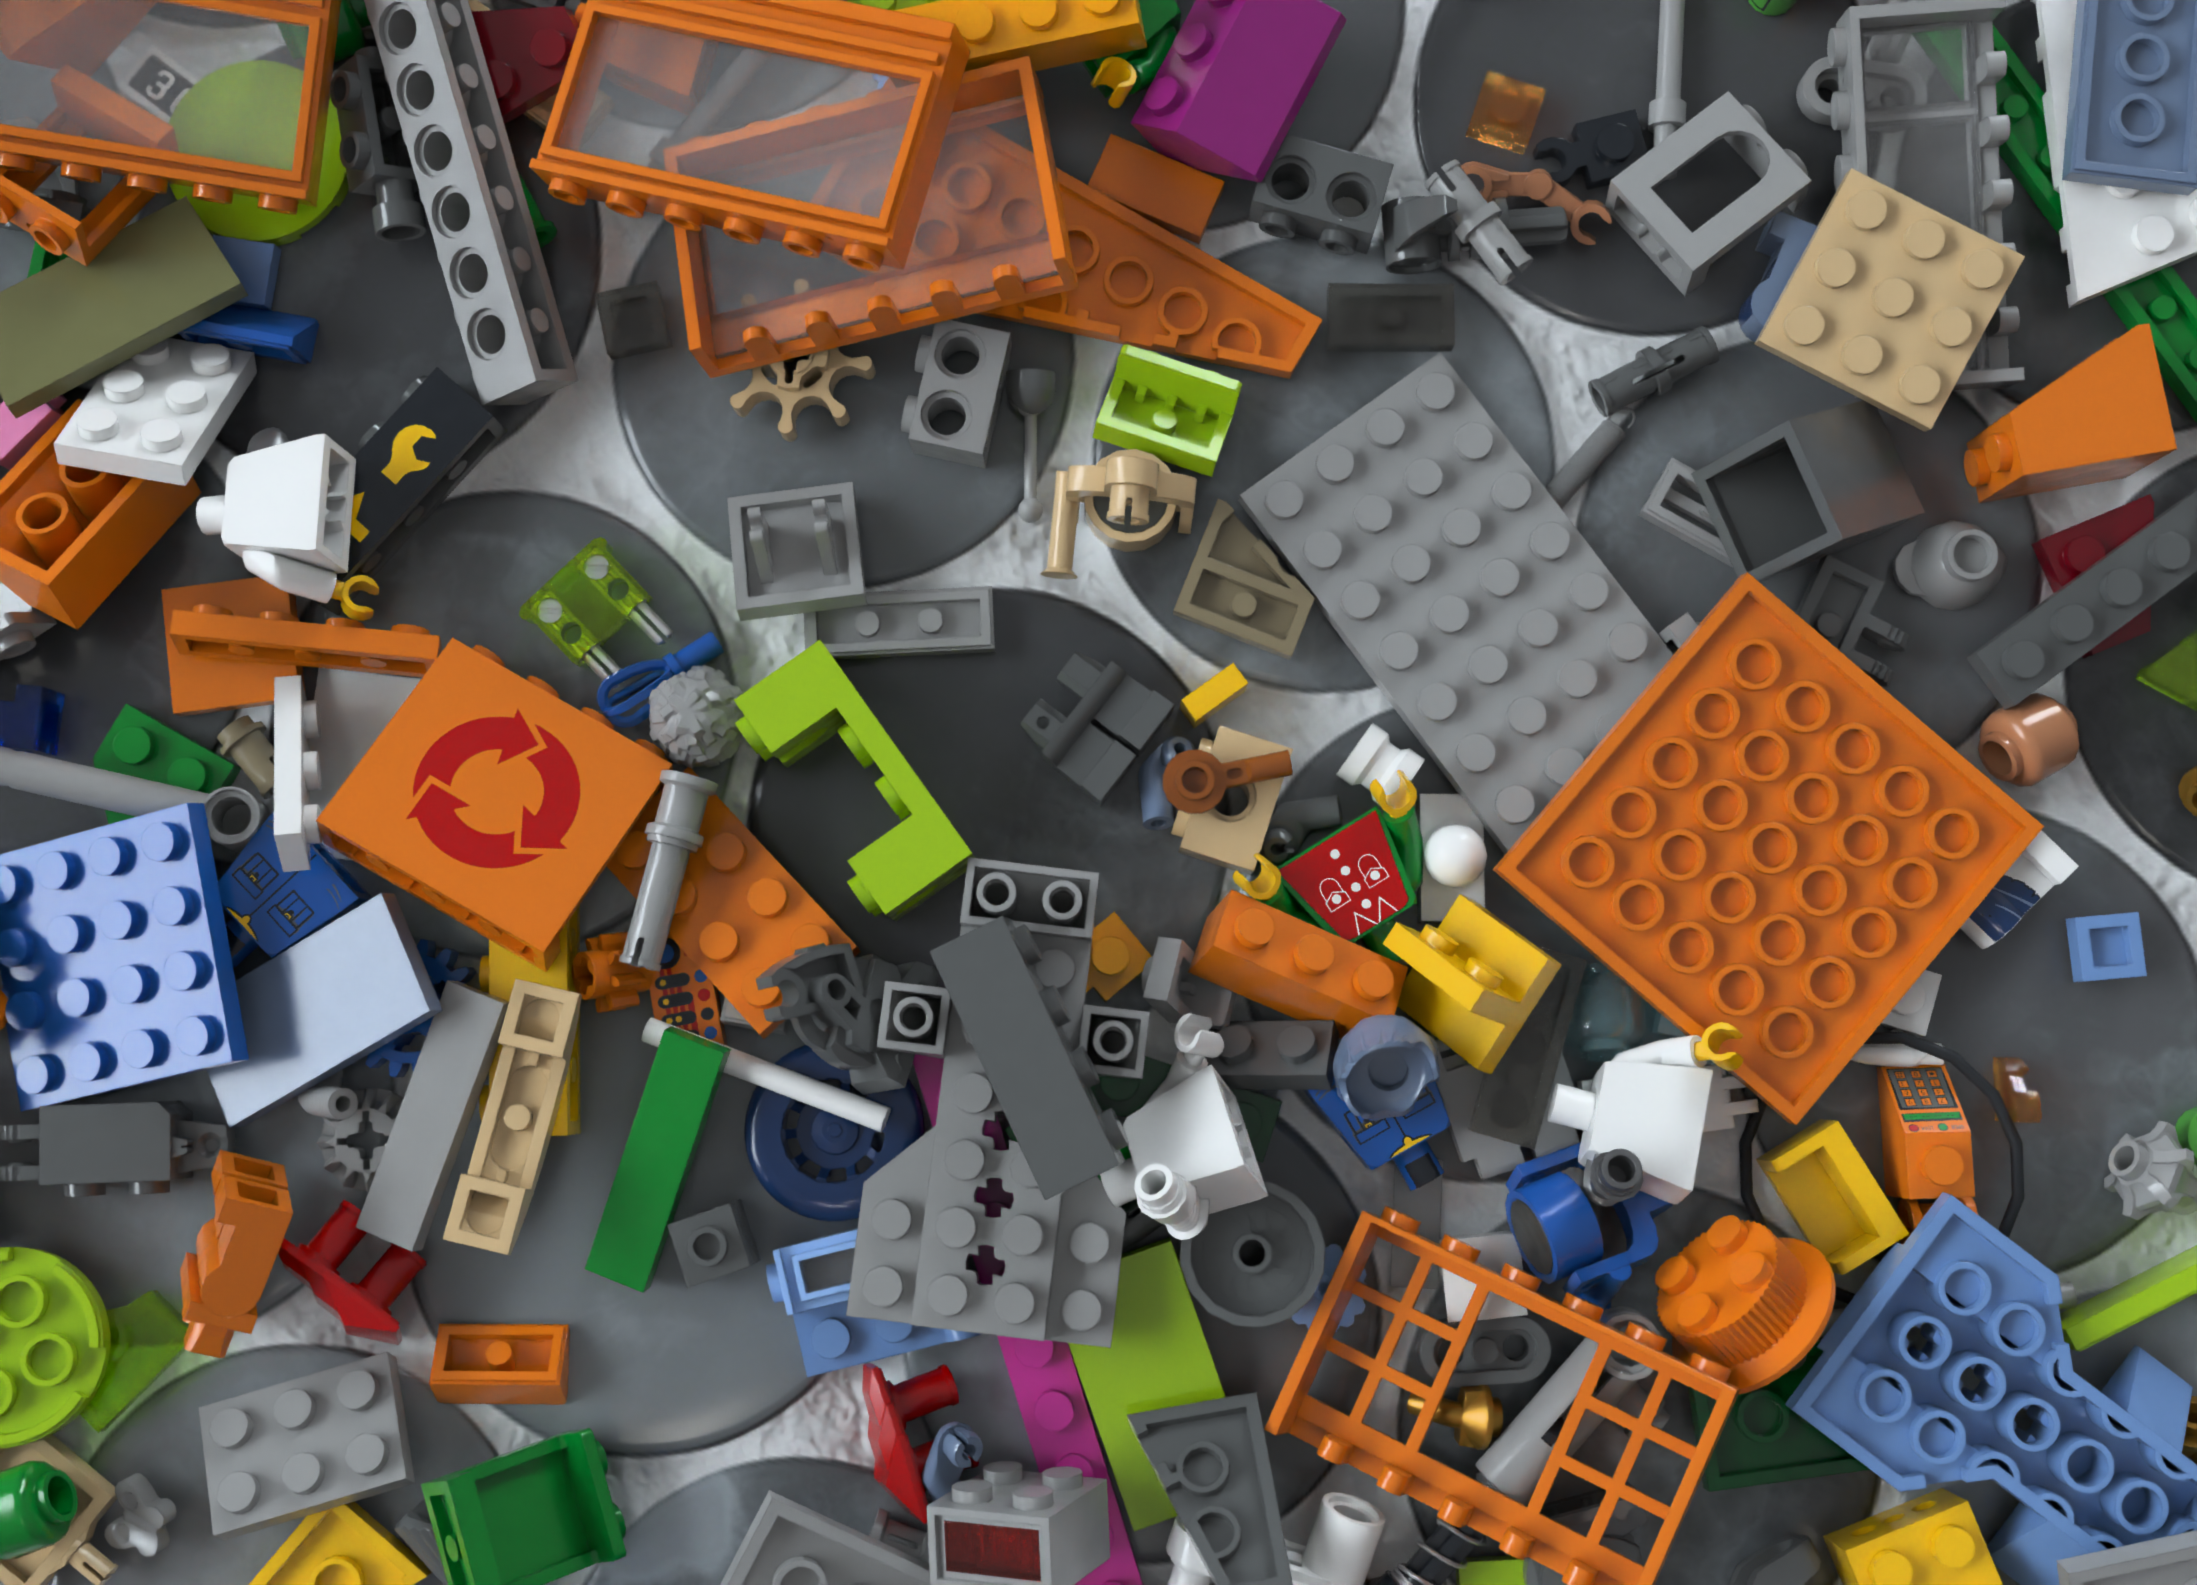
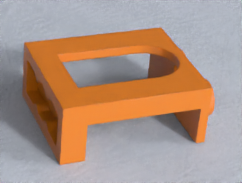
(56, 229)

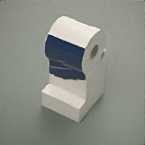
(2020, 888)

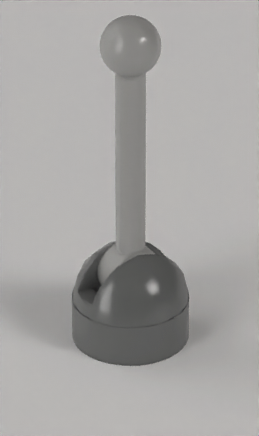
(1030, 393)

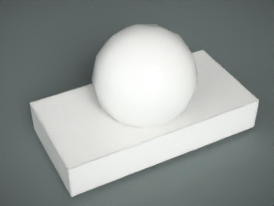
(1451, 854)

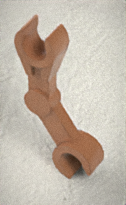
(1538, 186)

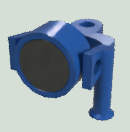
(1561, 1232)

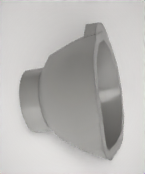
(1950, 565)

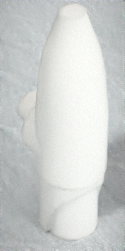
(1894, 1055)

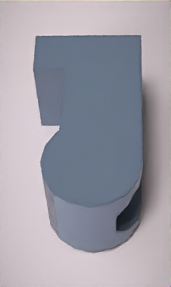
(1784, 241)

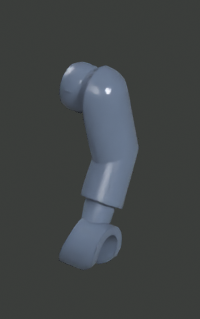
(949, 1457)

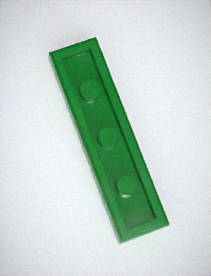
(657, 1158)

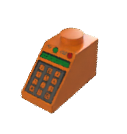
(1923, 1134)

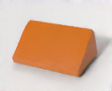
(501, 1364)

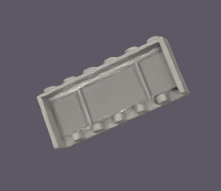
(1926, 122)

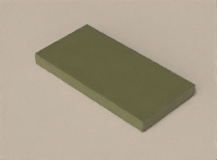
(130, 297)

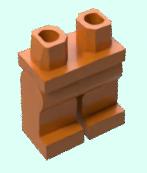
(234, 1251)

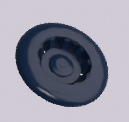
(824, 1140)

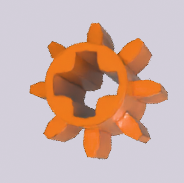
(602, 977)

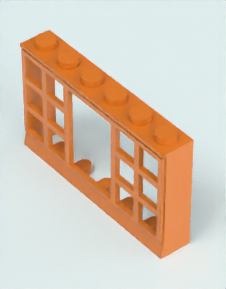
(1457, 1497)

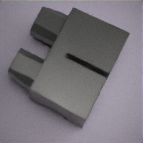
(1113, 704)

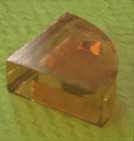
(2021, 1104)

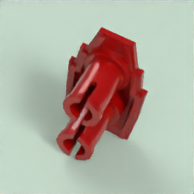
(358, 1306)
(889, 1408)

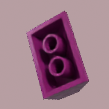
(1236, 82)

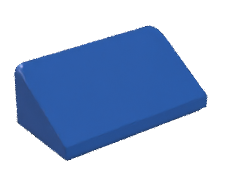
(258, 331)

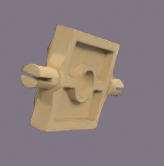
(94, 1499)

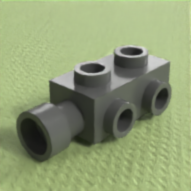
(374, 146)

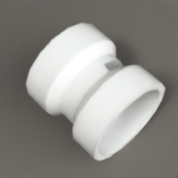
(1379, 759)

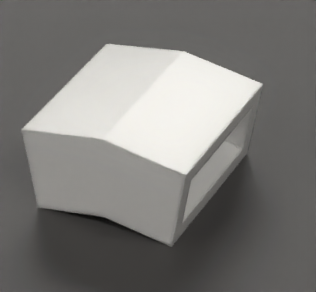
(1496, 1250)

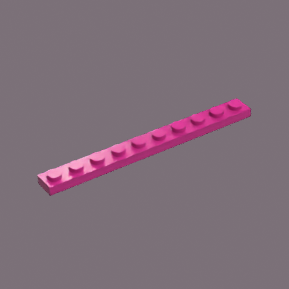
(1044, 1374)

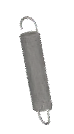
(1586, 460)

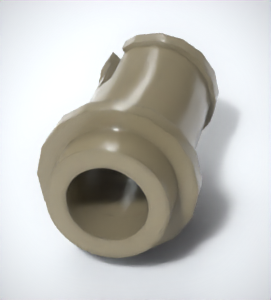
(251, 751)

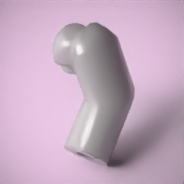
(330, 1099)

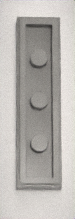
(433, 1116)

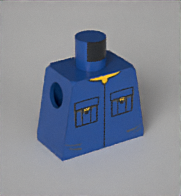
(278, 906)
(1390, 1138)

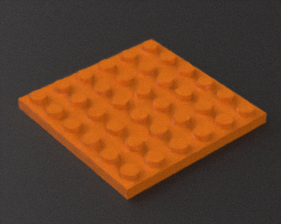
(1769, 846)

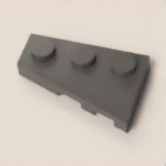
(1220, 1485)

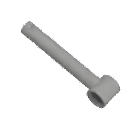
(125, 793)

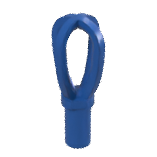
(694, 654)

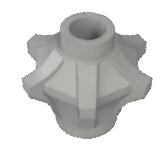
(2153, 1173)

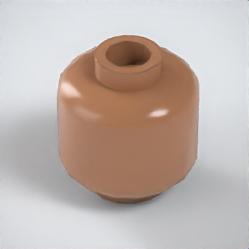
(2028, 740)

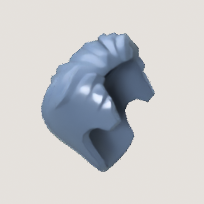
(1384, 1066)

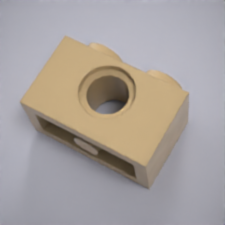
(1236, 838)

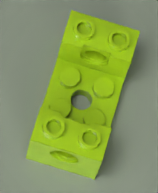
(805, 707)

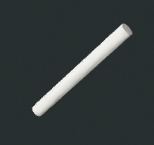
(790, 1083)

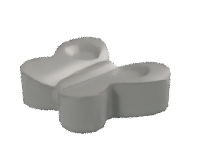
(143, 1517)

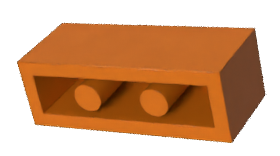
(1294, 965)

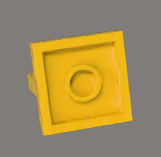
(1471, 980)

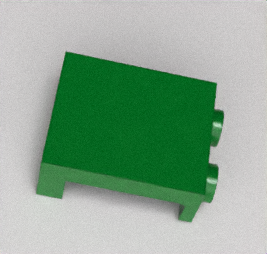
(527, 1514)

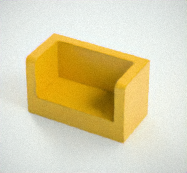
(1832, 1195)

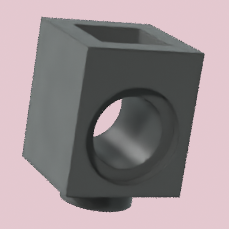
(714, 1243)

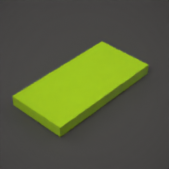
(1152, 1364)

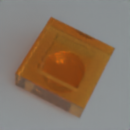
(1505, 112)

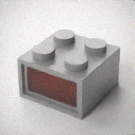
(1019, 1527)

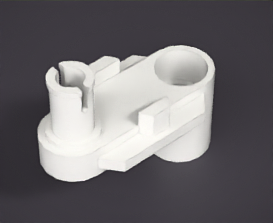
(1335, 1553)

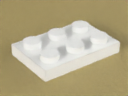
(157, 411)

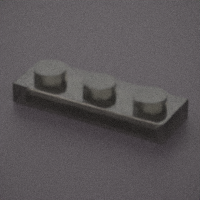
(1518, 1090)

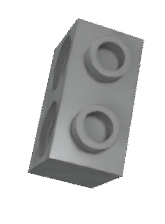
(972, 394)

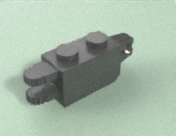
(117, 1143)

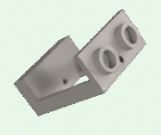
(1662, 235)

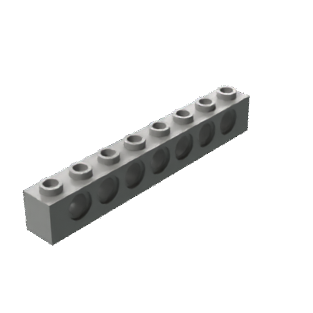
(473, 199)

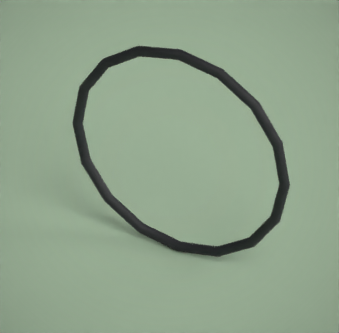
(1968, 1071)

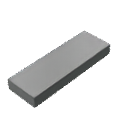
(907, 624)

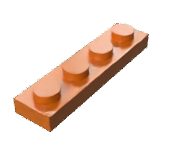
(284, 640)

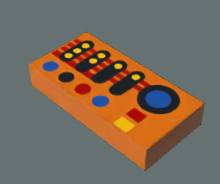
(686, 996)

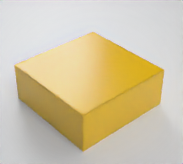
(1213, 695)

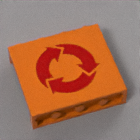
(493, 800)

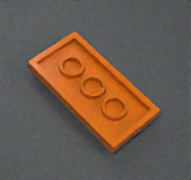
(733, 908)

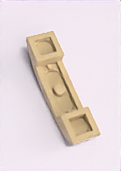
(517, 1118)

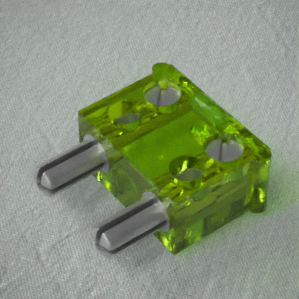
(583, 598)

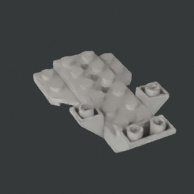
(922, 1206)

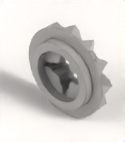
(350, 1162)

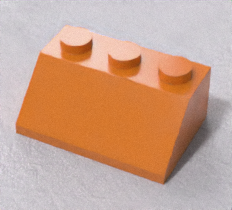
(76, 529)

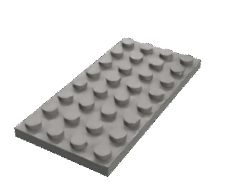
(1461, 592)

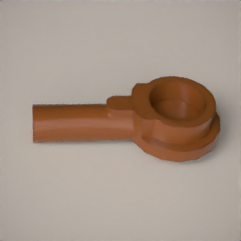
(1197, 779)

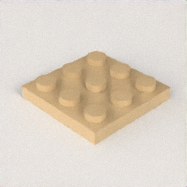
(1889, 300)

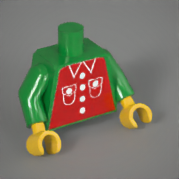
(1353, 876)

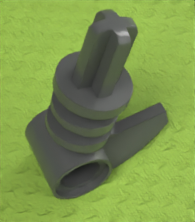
(1421, 228)

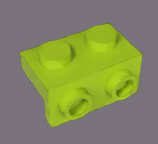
(1168, 409)

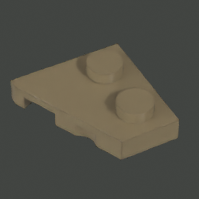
(1243, 588)

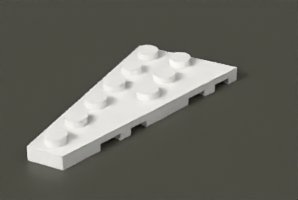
(2107, 230)

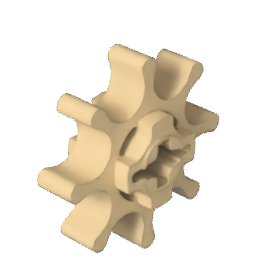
(811, 385)

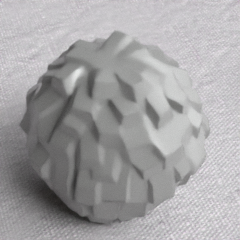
(696, 717)

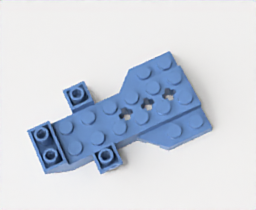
(2091, 1464)

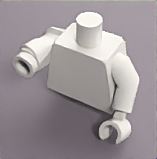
(1188, 1142)

